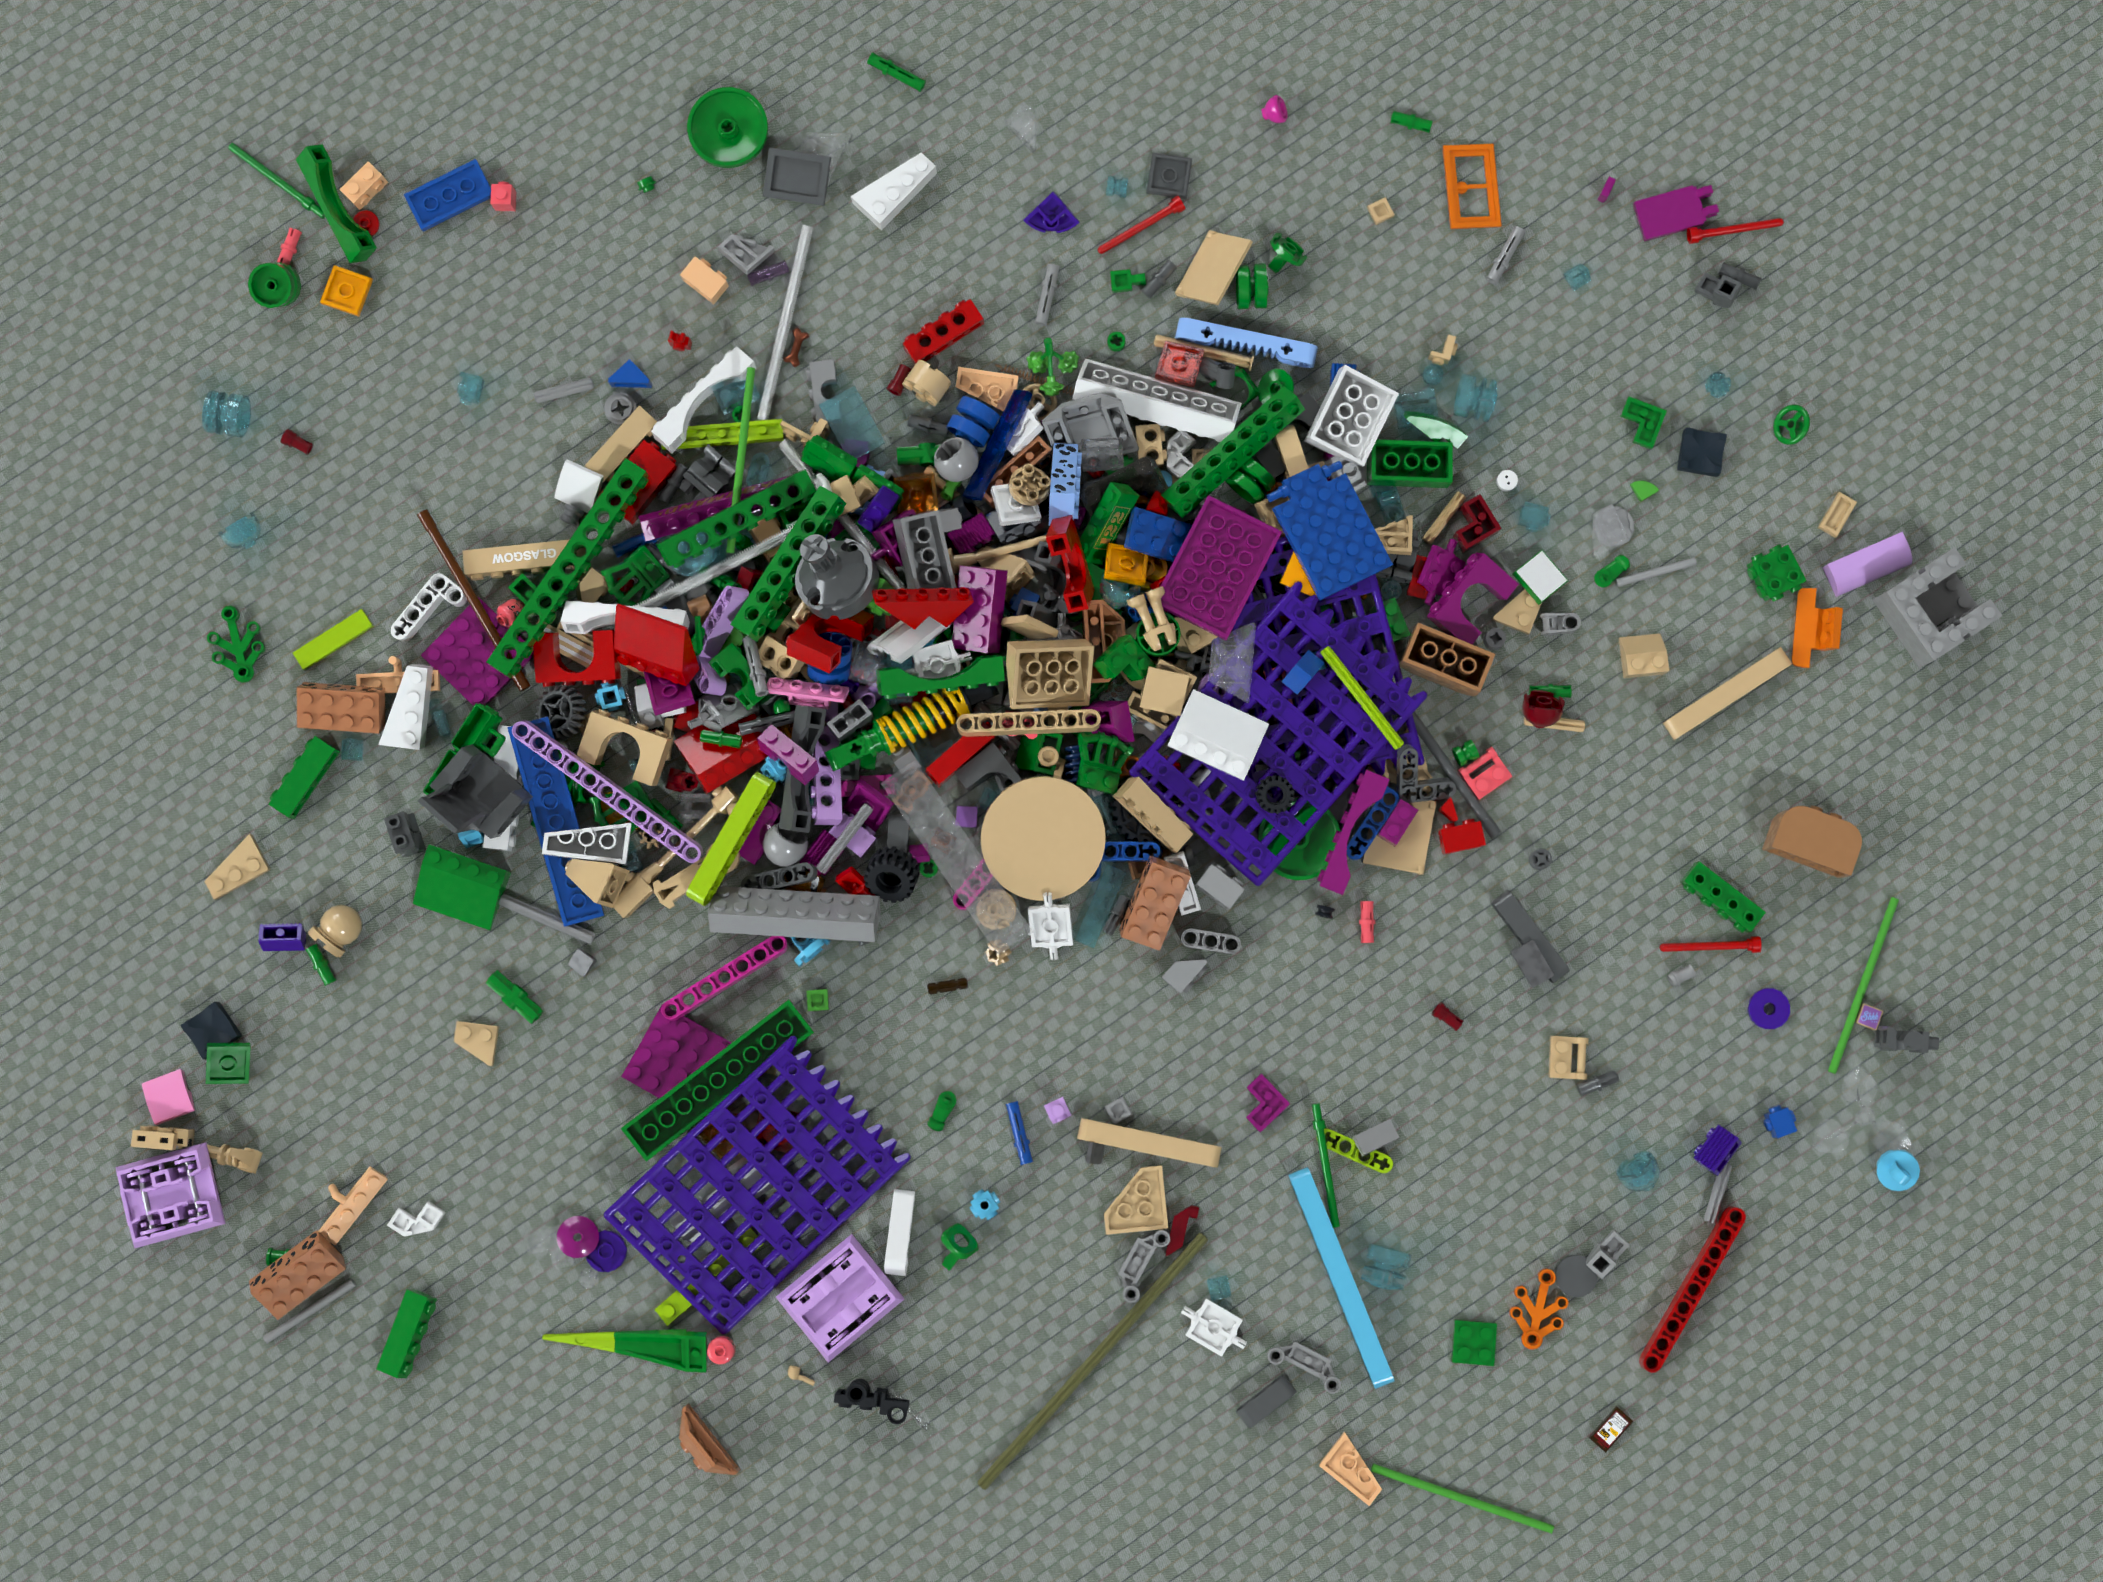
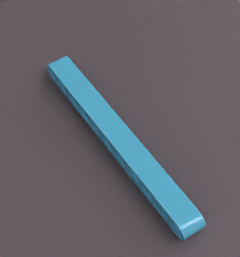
(1341, 1278)

